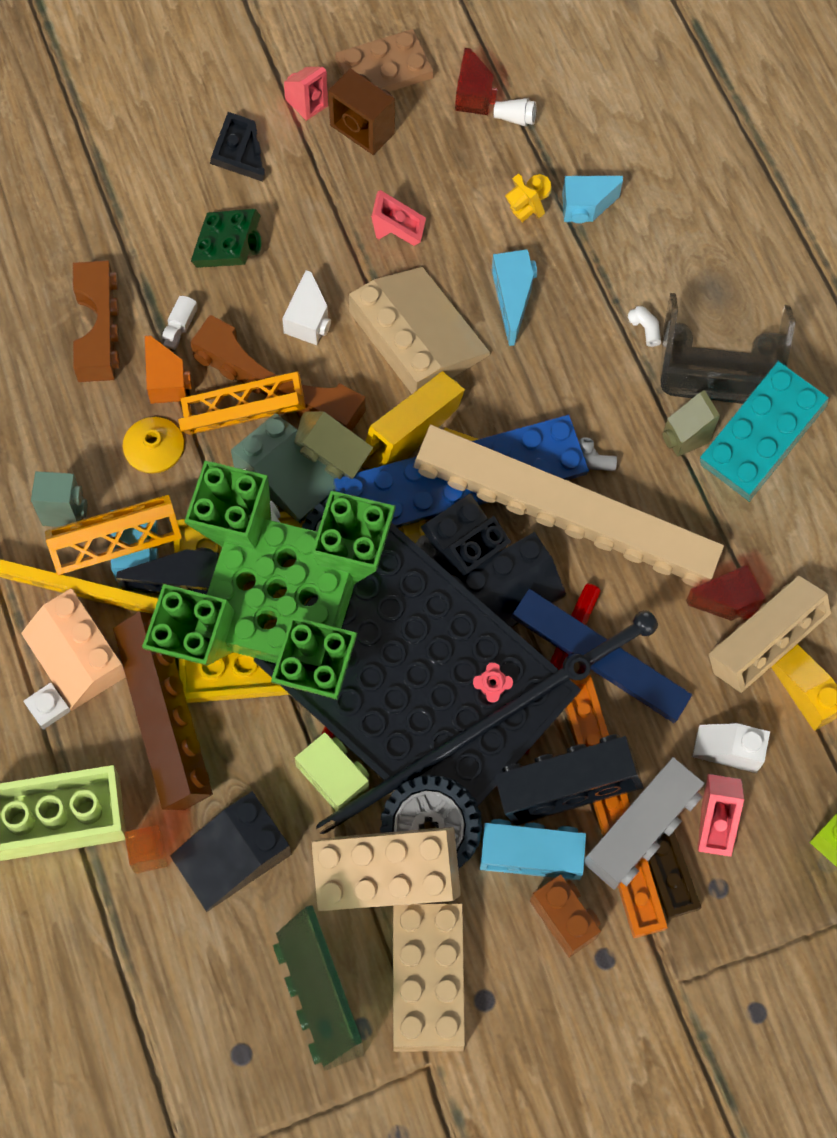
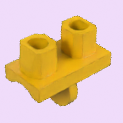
(526, 198)

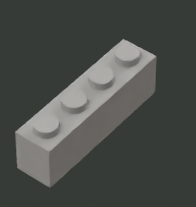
(644, 823)

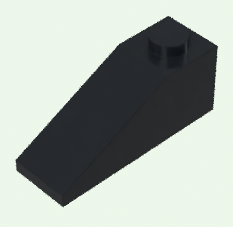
(183, 569)

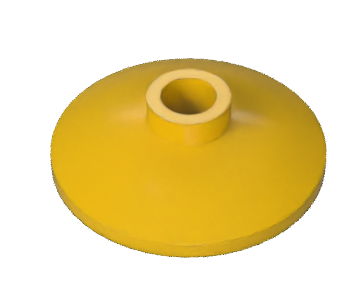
(154, 456)

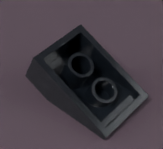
(231, 851)

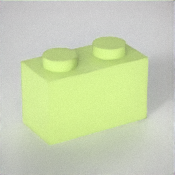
(332, 771)

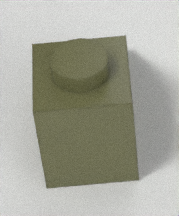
(691, 425)

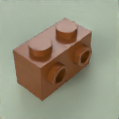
(565, 915)

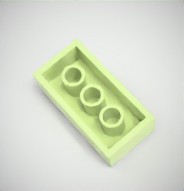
(60, 812)

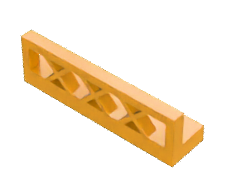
(243, 411)
(109, 523)

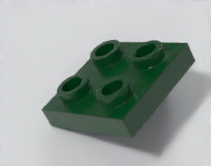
(227, 238)

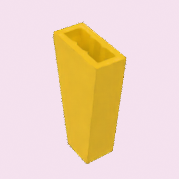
(406, 425)

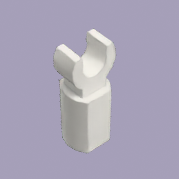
(179, 321)

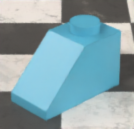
(589, 196)

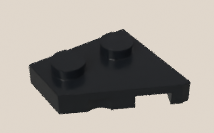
(238, 147)

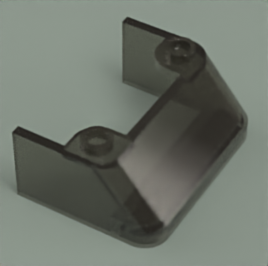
(721, 373)

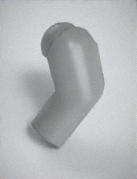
(593, 459)

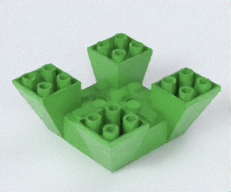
(307, 641)

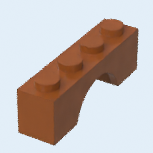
(95, 353)

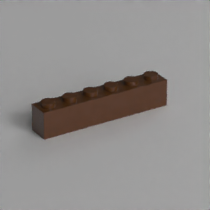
(162, 718)

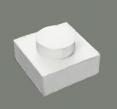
(46, 706)

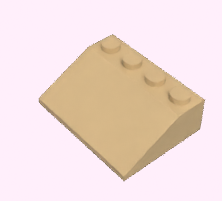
(415, 327)

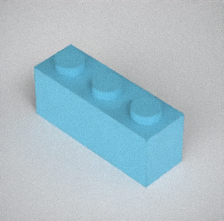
(532, 850)

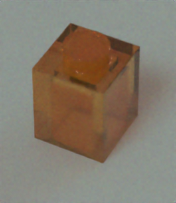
(146, 849)

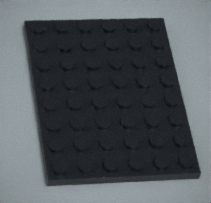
(415, 673)

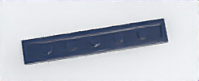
(617, 667)

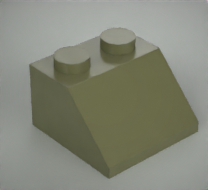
(331, 443)

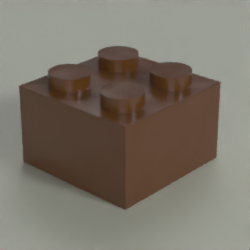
(362, 111)

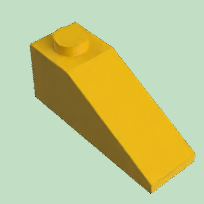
(808, 686)

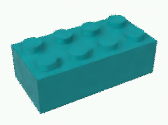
(764, 431)

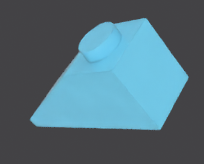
(513, 283)

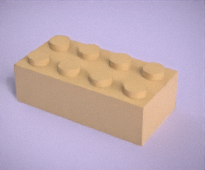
(386, 869)
(428, 978)

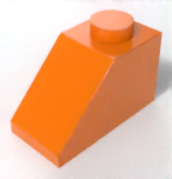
(164, 373)

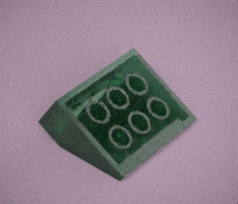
(319, 991)

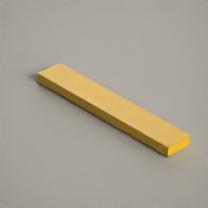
(81, 588)

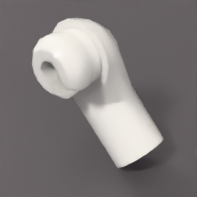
(649, 322)

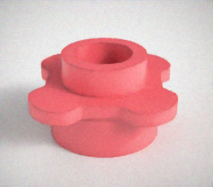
(492, 673)

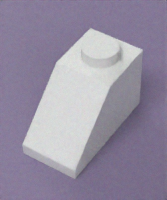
(307, 312)
(732, 745)

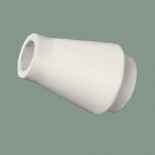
(516, 111)

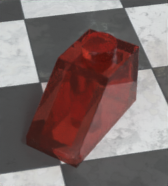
(474, 86)
(728, 595)

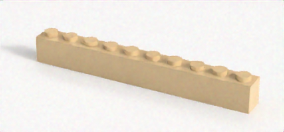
(568, 507)

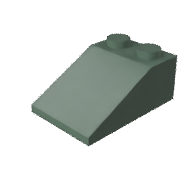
(293, 479)

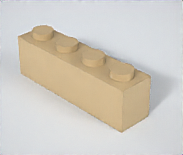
(769, 633)

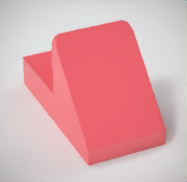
(396, 218)

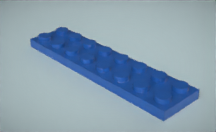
(544, 445)

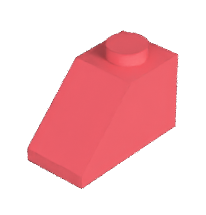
(307, 91)
(720, 815)

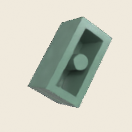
(58, 499)

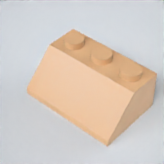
(72, 650)

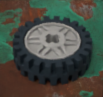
(444, 802)

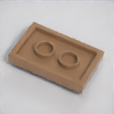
(389, 61)

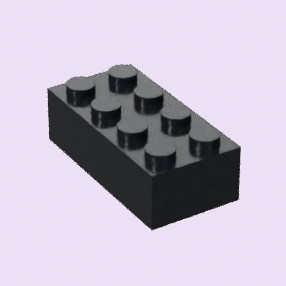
(568, 780)

